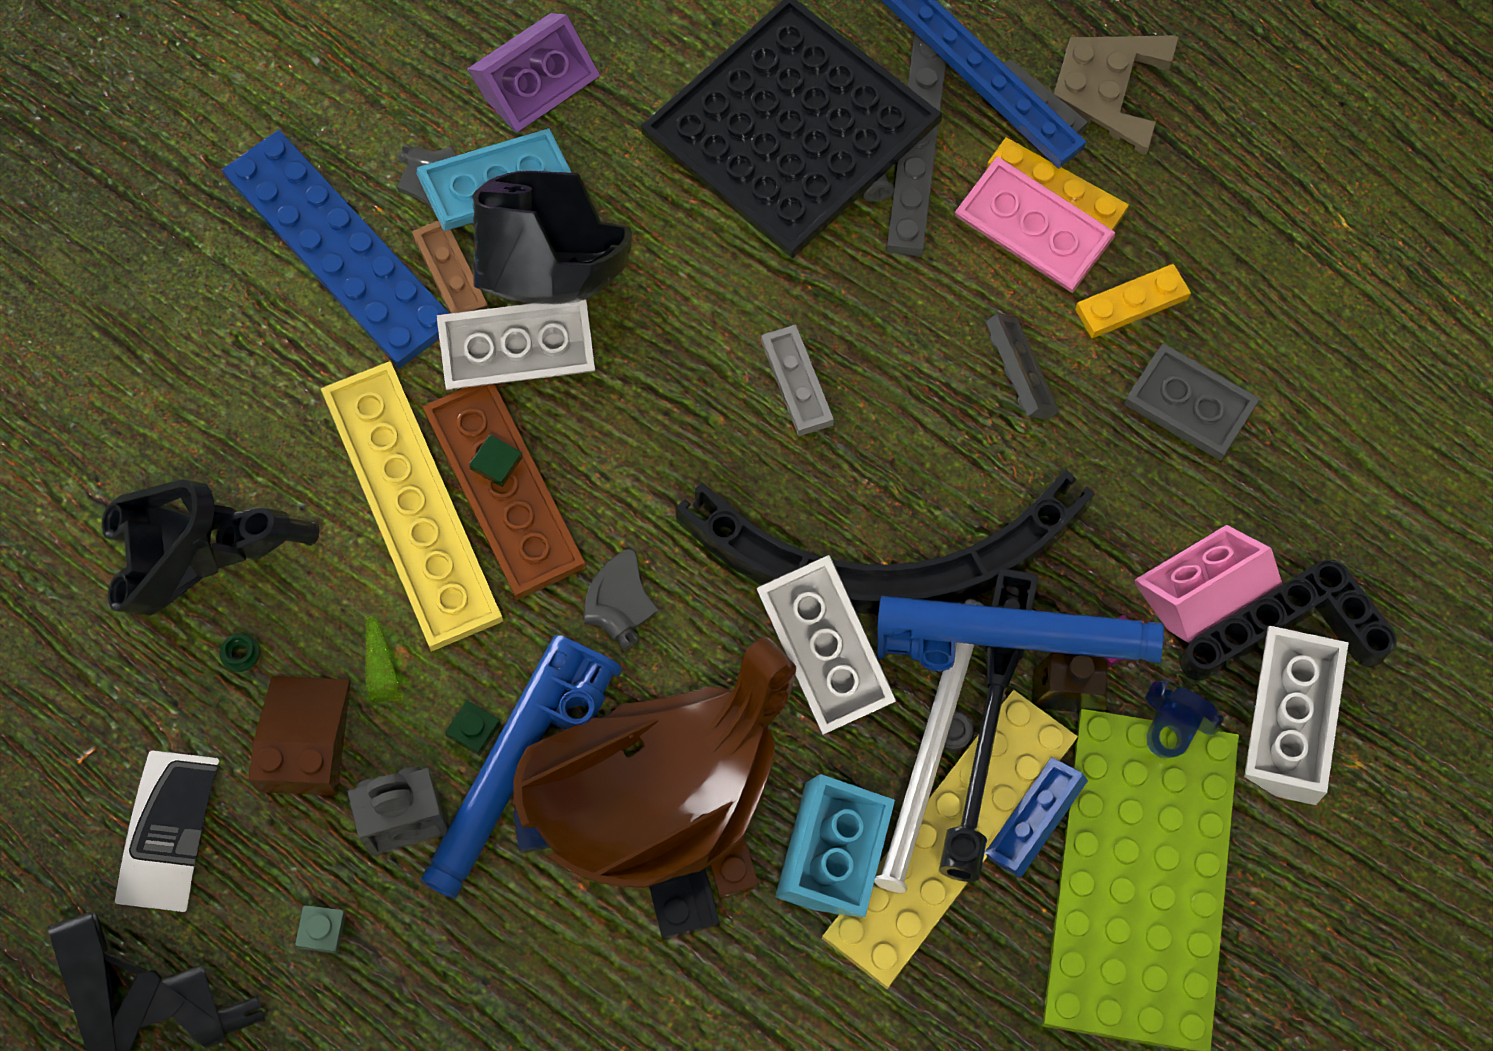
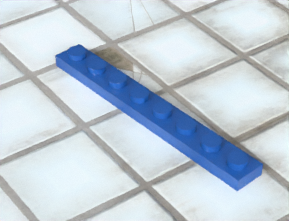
(990, 78)

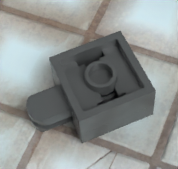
(397, 810)

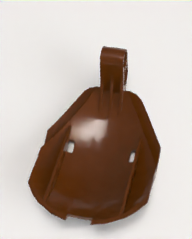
(672, 801)

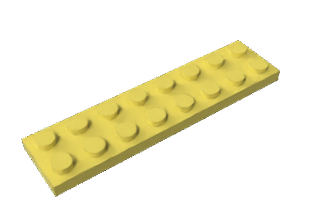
(411, 506)
(902, 921)

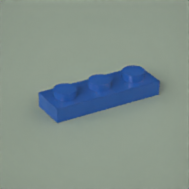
(1036, 817)

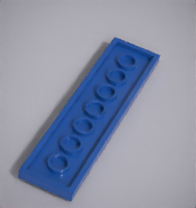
(337, 247)

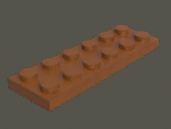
(515, 518)

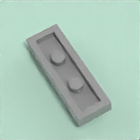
(797, 380)

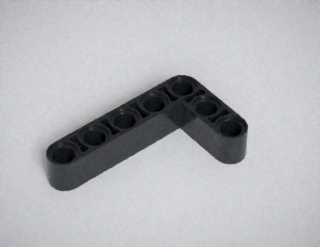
(1284, 614)

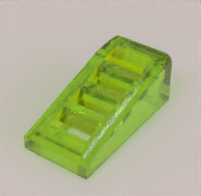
(380, 673)

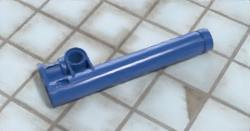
(933, 628)
(563, 679)

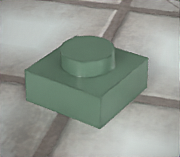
(320, 929)

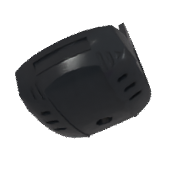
(543, 239)

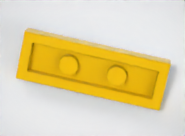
(1132, 301)

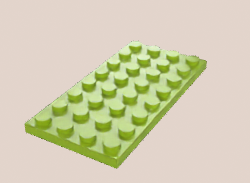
(1142, 886)

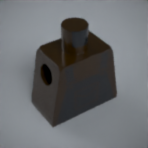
(1071, 683)

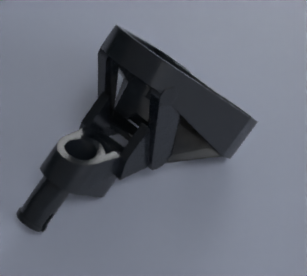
(173, 548)
(184, 996)

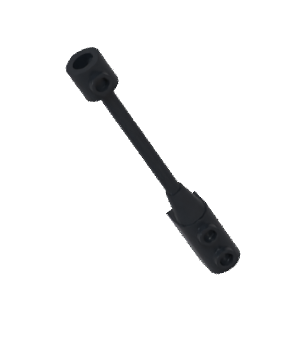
(964, 844)

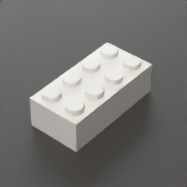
(826, 644)

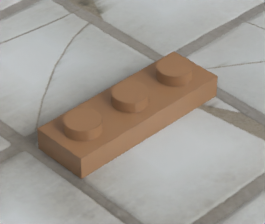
(448, 268)

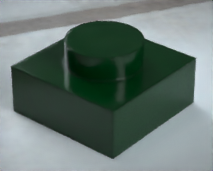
(473, 728)

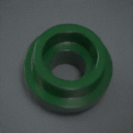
(235, 643)

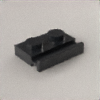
(684, 905)

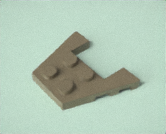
(1097, 77)

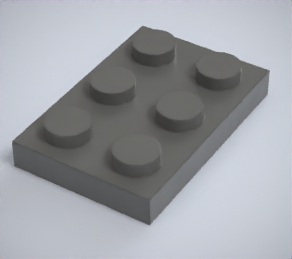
(1191, 401)

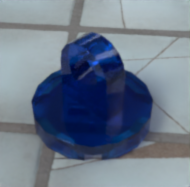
(1181, 712)

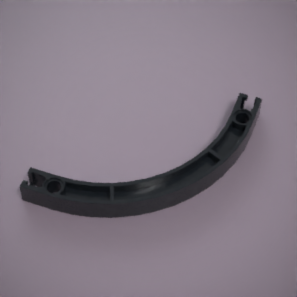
(937, 579)

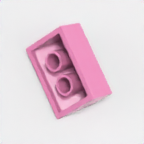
(1209, 582)

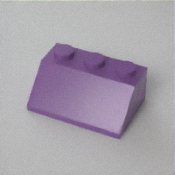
(534, 71)

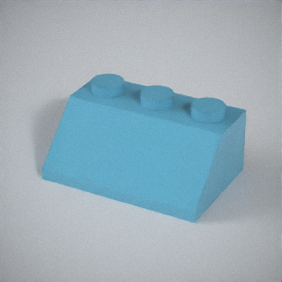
(835, 847)

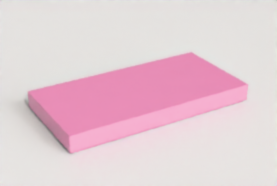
(1035, 224)

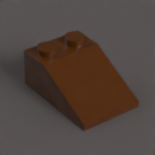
(300, 736)

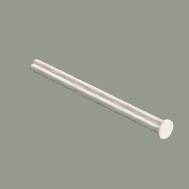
(924, 771)

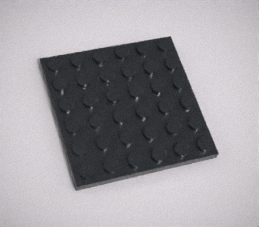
(791, 125)

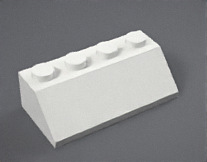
(515, 344)
(1296, 714)

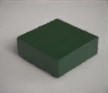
(496, 460)

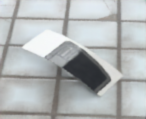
(165, 831)

